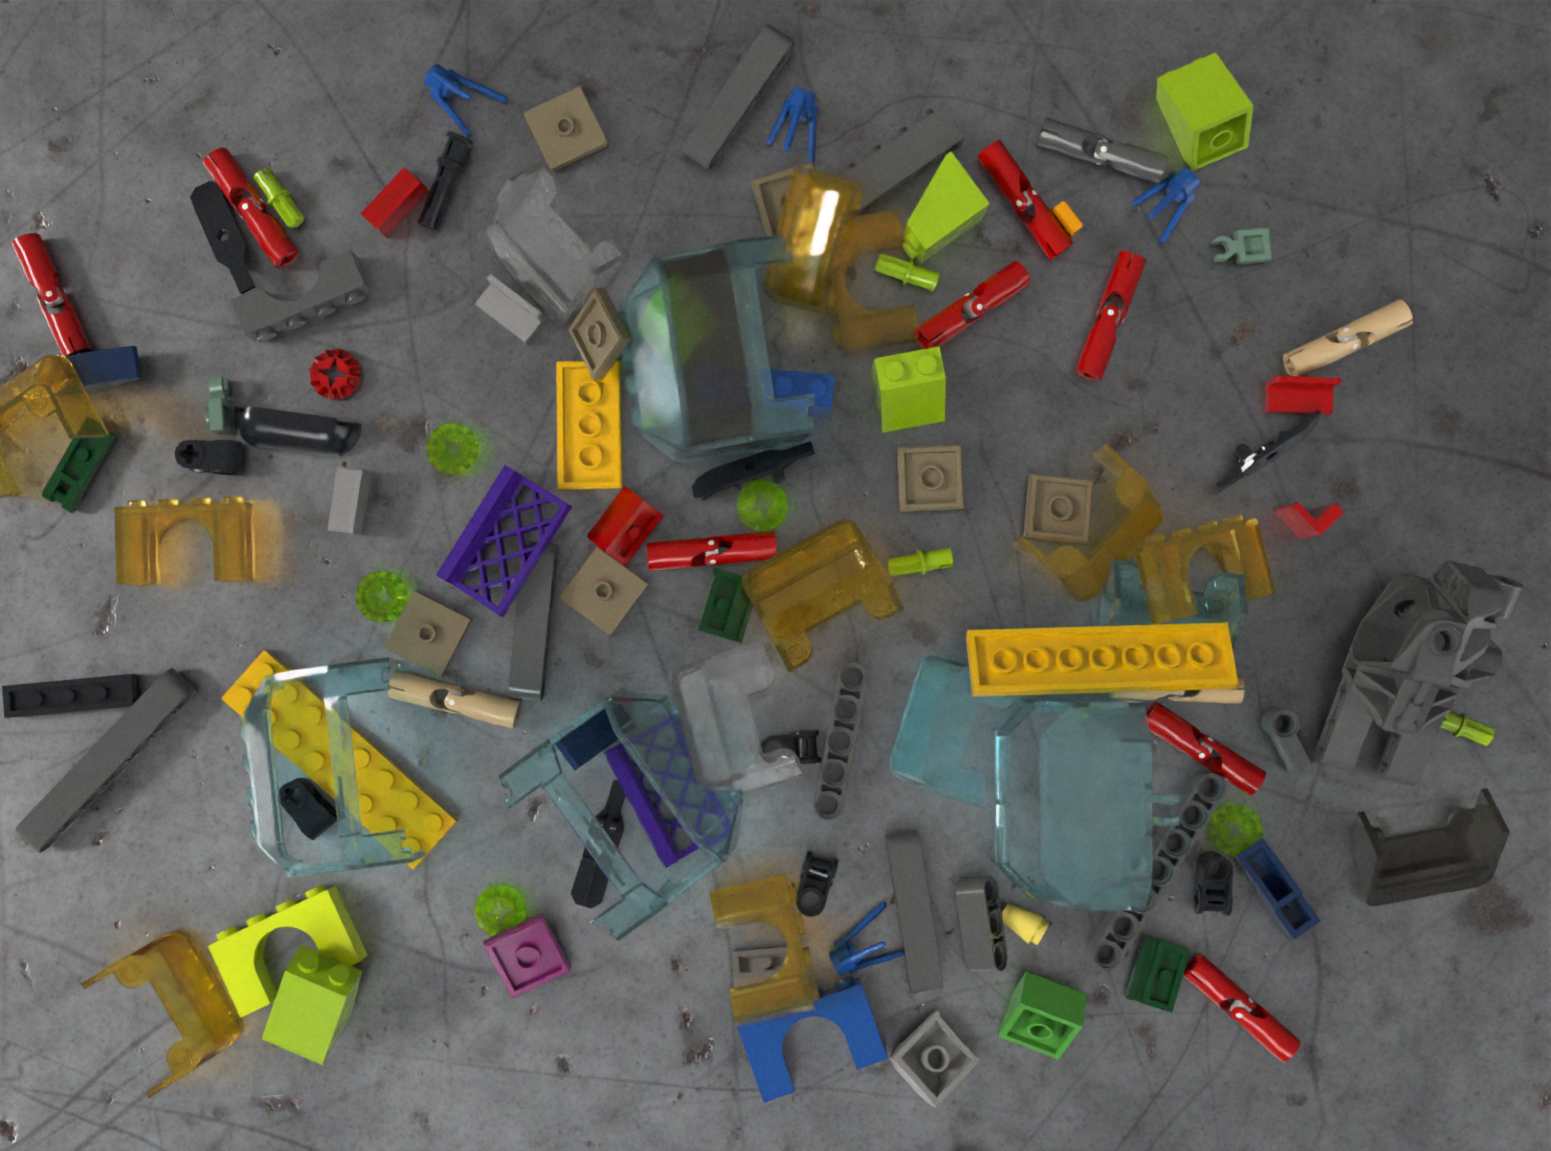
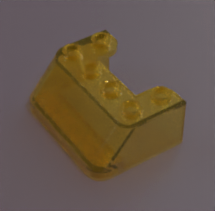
(811, 227)
(816, 584)

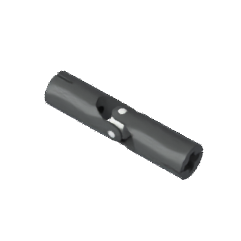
(1122, 157)

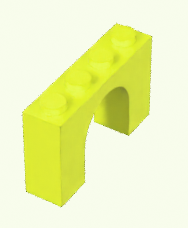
(241, 952)

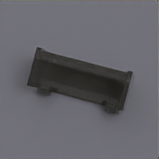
(1430, 860)

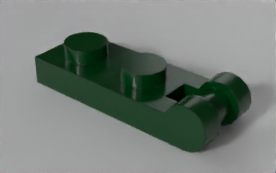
(77, 469)

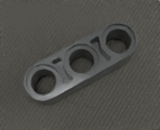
(981, 924)

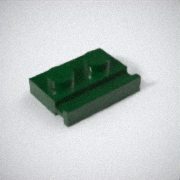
(725, 607)
(1157, 973)

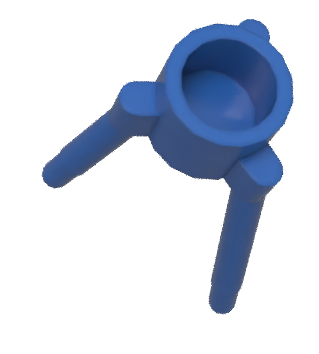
(445, 83)
(799, 107)
(1178, 188)
(847, 957)

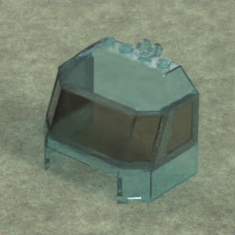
(704, 356)

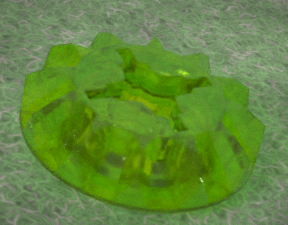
(437, 448)
(776, 511)
(368, 603)
(1234, 814)
(509, 899)

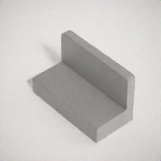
(510, 310)
(349, 500)
(757, 965)

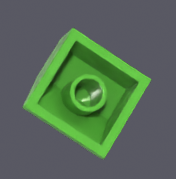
(1043, 1015)

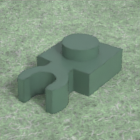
(1248, 246)
(219, 413)

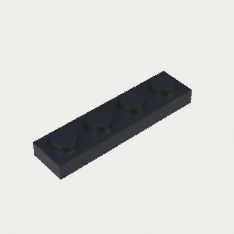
(69, 695)

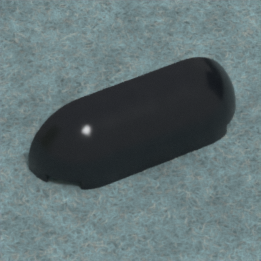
(295, 432)

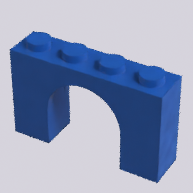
(797, 383)
(842, 1004)

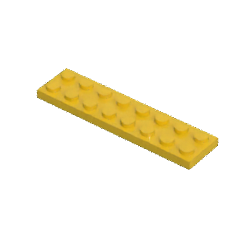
(1100, 659)
(385, 792)

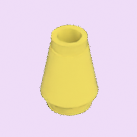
(1025, 923)

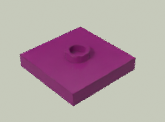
(527, 955)

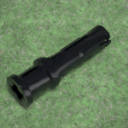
(449, 166)

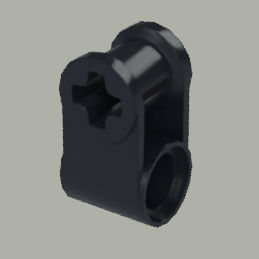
(215, 456)
(795, 742)
(311, 810)
(815, 881)
(1213, 891)

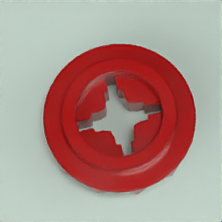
(343, 385)

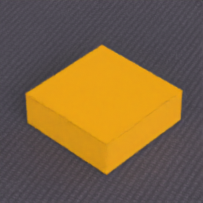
(1067, 219)

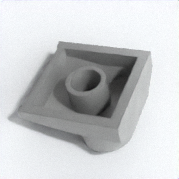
(933, 1060)

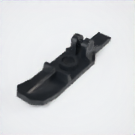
(217, 220)
(1251, 462)
(748, 469)
(590, 879)

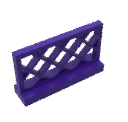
(480, 532)
(645, 809)

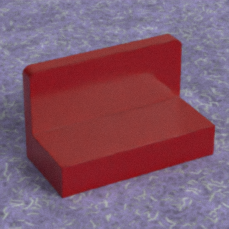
(395, 202)
(1300, 395)
(1308, 524)
(624, 525)

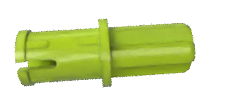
(278, 198)
(907, 271)
(921, 562)
(1463, 726)

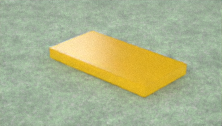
(588, 428)

